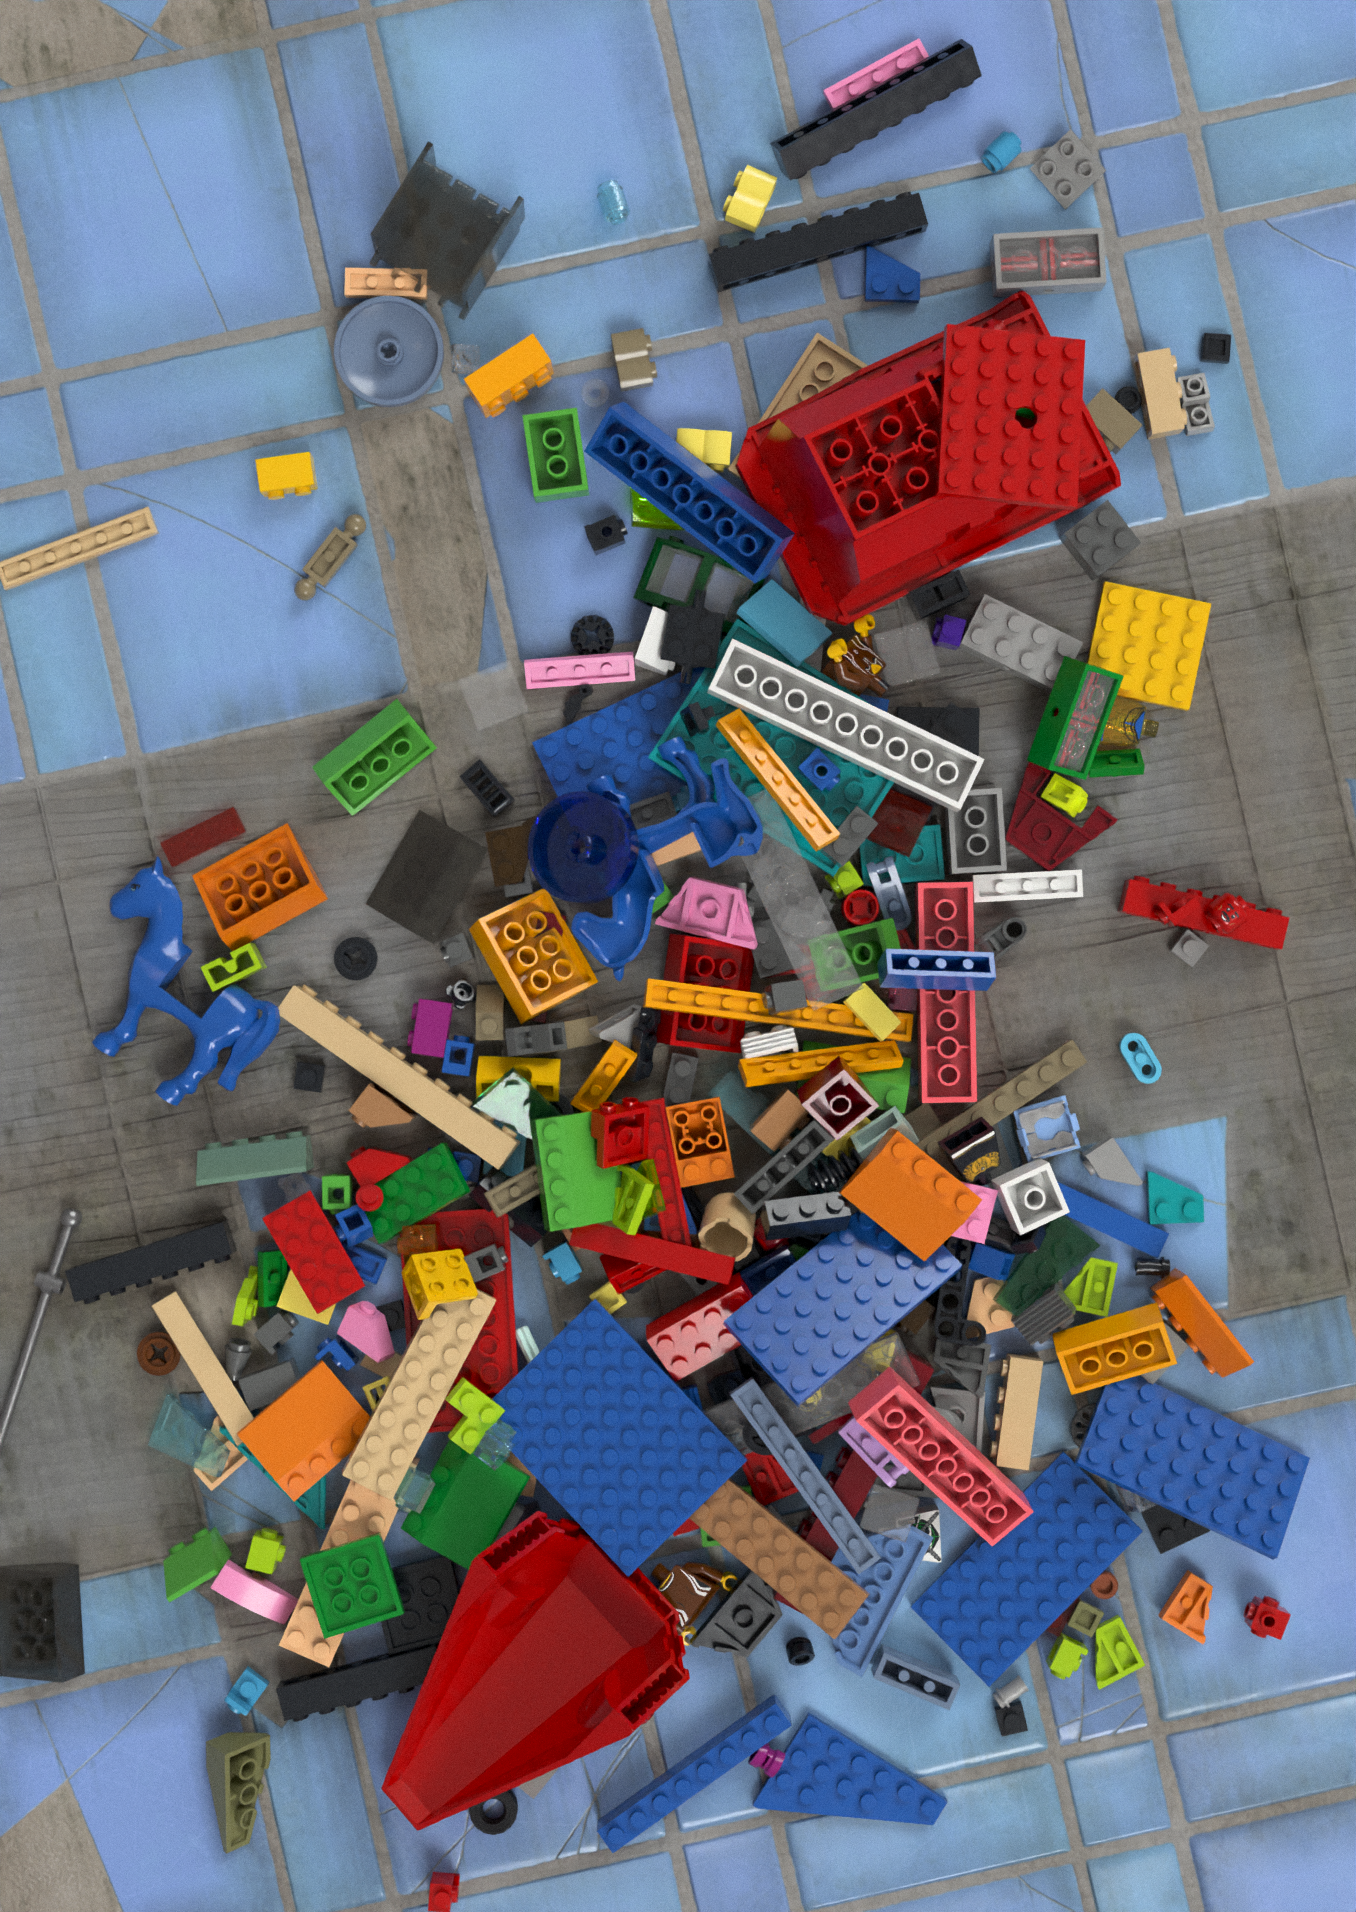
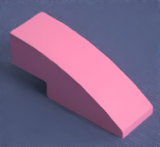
(254, 1592)

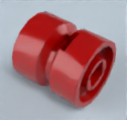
(859, 907)

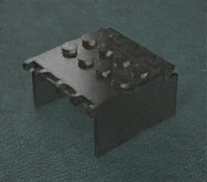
(444, 234)

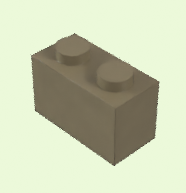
(1112, 420)

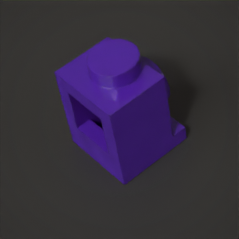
(948, 632)

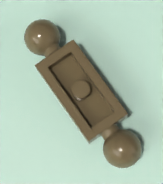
(330, 557)

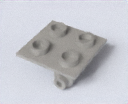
(1068, 169)

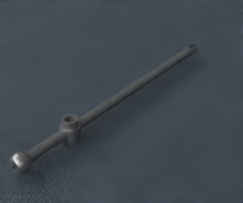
(49, 1283)

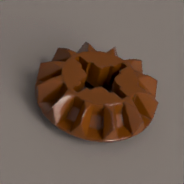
(146, 1351)

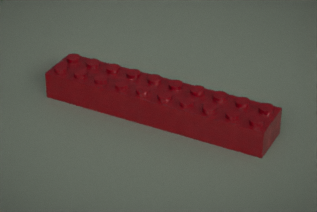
(851, 1483)

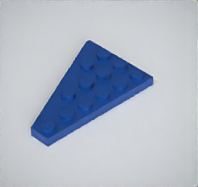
(841, 1778)

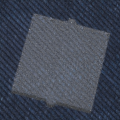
(889, 1512)

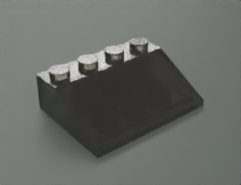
(427, 877)
(41, 1622)

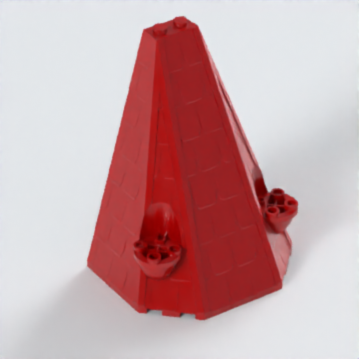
(534, 1670)

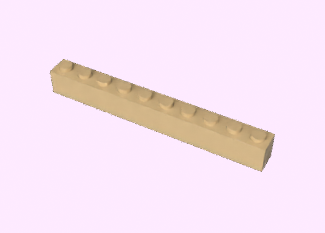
(398, 1076)

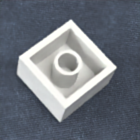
(1030, 1196)

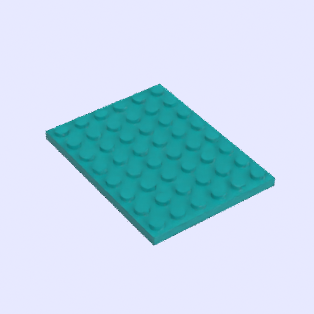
(857, 784)

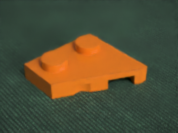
(1188, 1606)

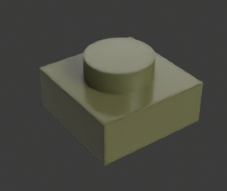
(1085, 1618)

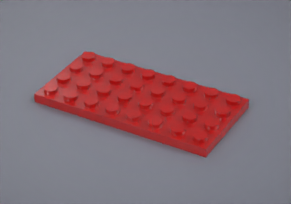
(494, 1353)

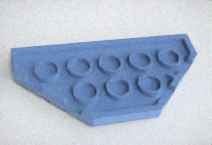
(887, 1584)

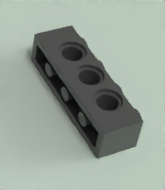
(784, 1166)

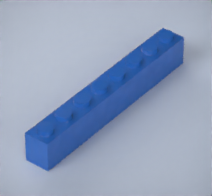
(693, 1773)

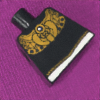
(973, 1151)

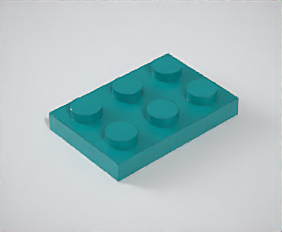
(923, 865)

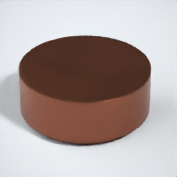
(1104, 1585)

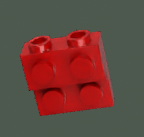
(620, 1132)

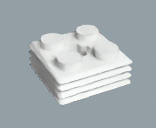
(778, 1041)

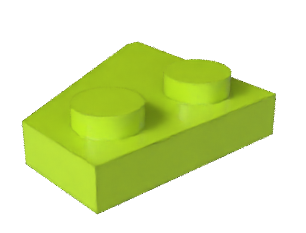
(1093, 1286)
(246, 1302)
(1114, 1652)

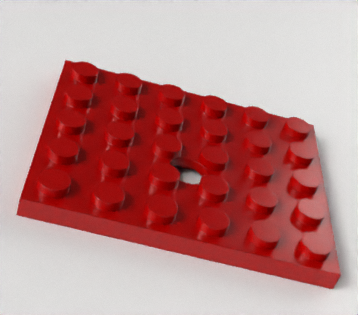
(980, 441)

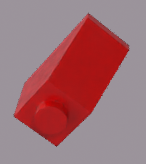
(375, 1164)

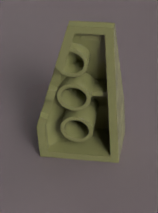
(235, 1775)

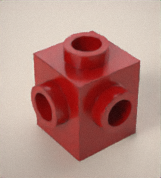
(1266, 1617)

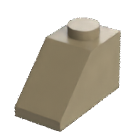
(490, 1013)

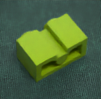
(224, 973)

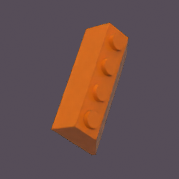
(1201, 1324)

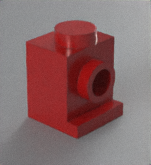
(443, 1891)

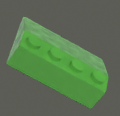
(569, 1181)

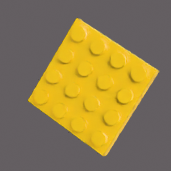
(1150, 642)

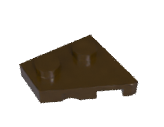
(508, 854)

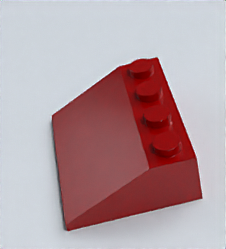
(711, 965)

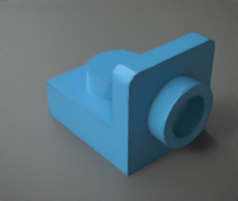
(246, 1691)

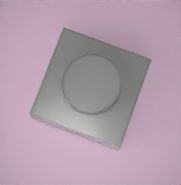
(1189, 948)

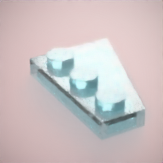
(185, 1439)

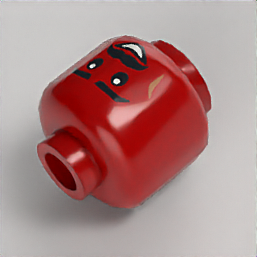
(1227, 913)

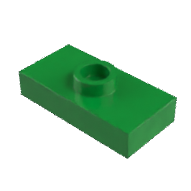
(1117, 763)
(271, 1277)

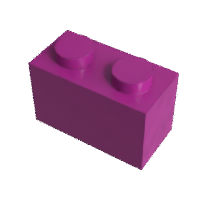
(431, 1027)

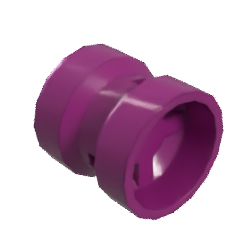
(767, 1759)

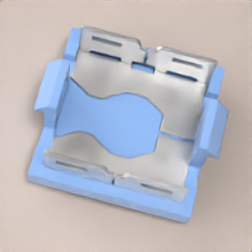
(1047, 1128)

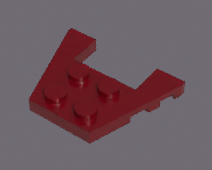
(1043, 831)

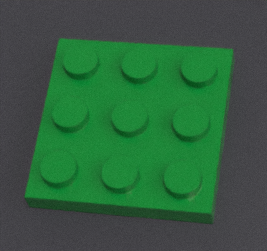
(352, 1585)

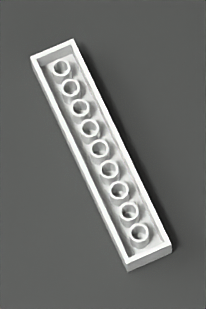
(845, 725)

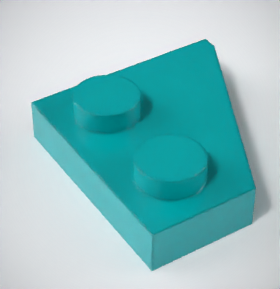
(1172, 1202)

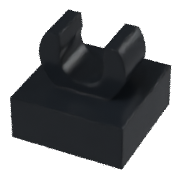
(696, 718)

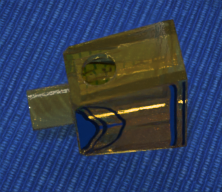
(1127, 724)

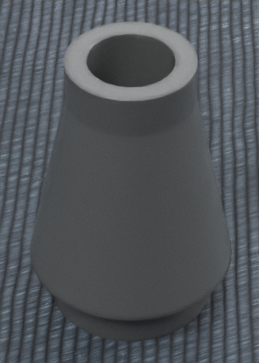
(236, 1357)

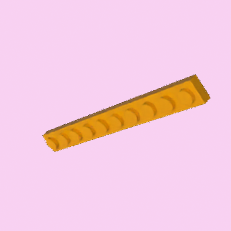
(750, 1007)

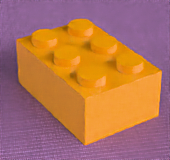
(509, 376)

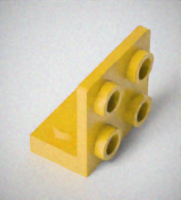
(437, 1279)

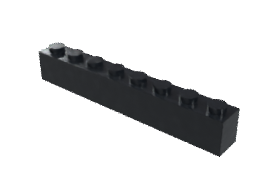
(876, 109)
(817, 242)

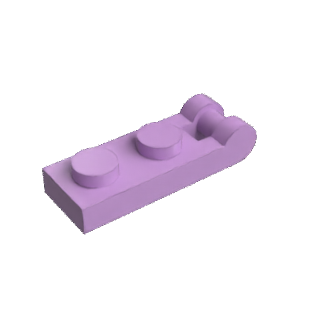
(872, 1451)

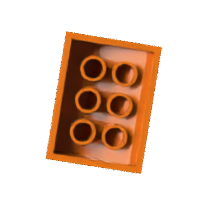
(259, 887)
(910, 1194)
(306, 1430)

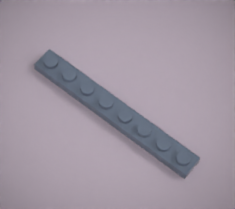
(805, 1475)

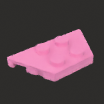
(711, 912)

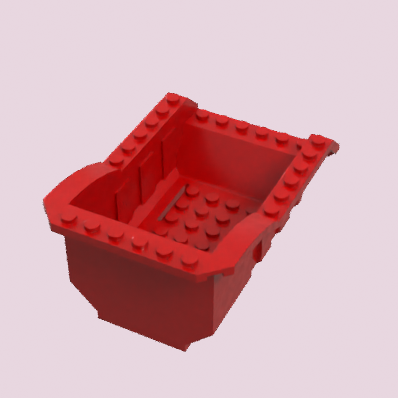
(860, 480)

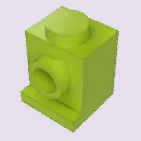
(845, 880)
(1065, 1656)

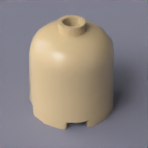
(727, 1227)

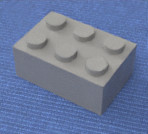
(976, 834)

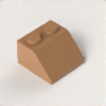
(379, 1108)
(780, 1120)

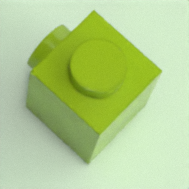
(265, 1551)

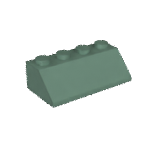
(254, 1159)

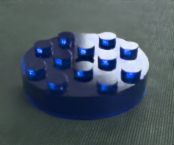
(557, 841)

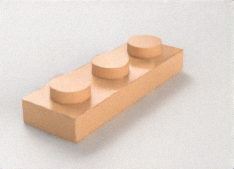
(378, 282)

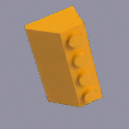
(1114, 1348)

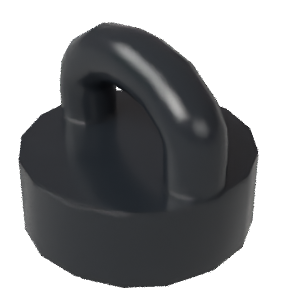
(799, 1651)

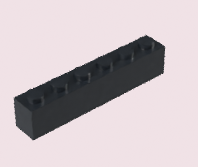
(150, 1261)
(354, 1682)

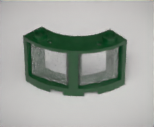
(679, 569)

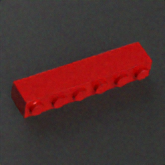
(1261, 928)

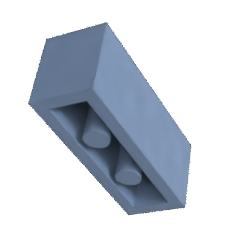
(915, 1677)

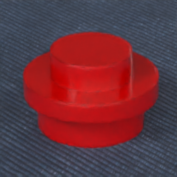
(369, 1197)

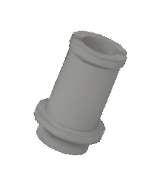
(1010, 1692)

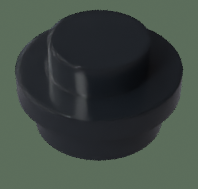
(1129, 398)

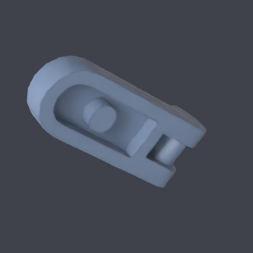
(890, 893)

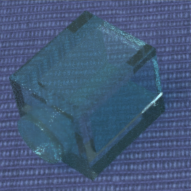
(414, 1490)

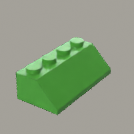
(374, 757)
(887, 1086)

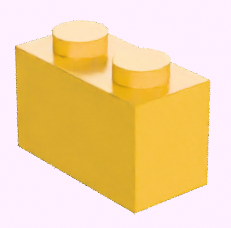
(286, 475)

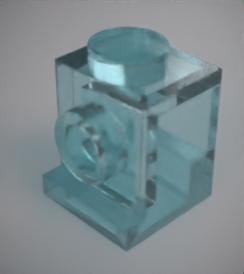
(496, 1444)

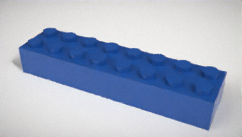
(689, 492)

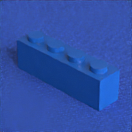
(936, 969)

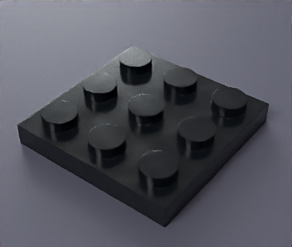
(428, 1597)

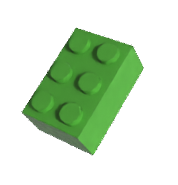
(555, 455)

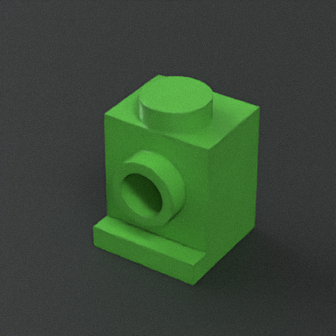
(337, 1181)

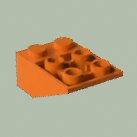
(700, 1142)

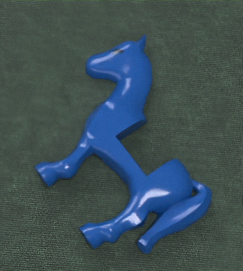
(717, 828)
(228, 1022)

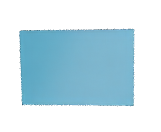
(784, 623)

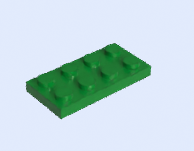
(417, 1192)

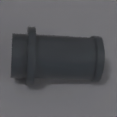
(1152, 1267)

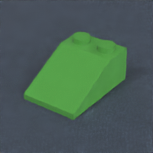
(866, 945)
(194, 1562)

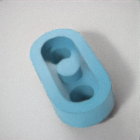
(1139, 1057)

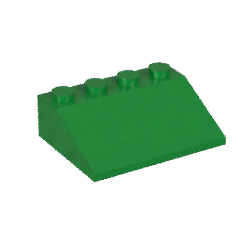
(465, 1505)

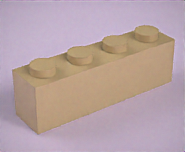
(1017, 1411)

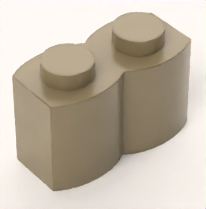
(632, 359)

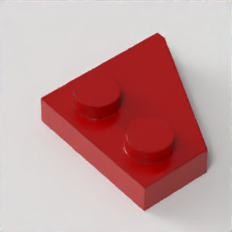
(767, 1478)

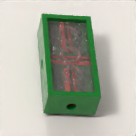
(1075, 718)

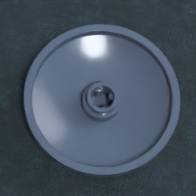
(389, 351)

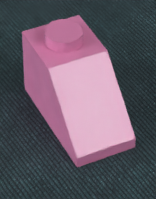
(367, 1331)

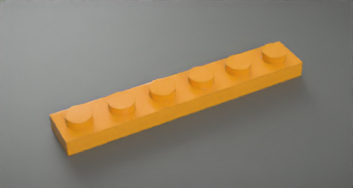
(777, 779)
(807, 1064)

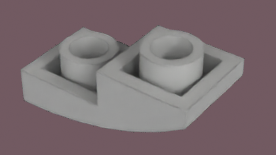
(1196, 404)

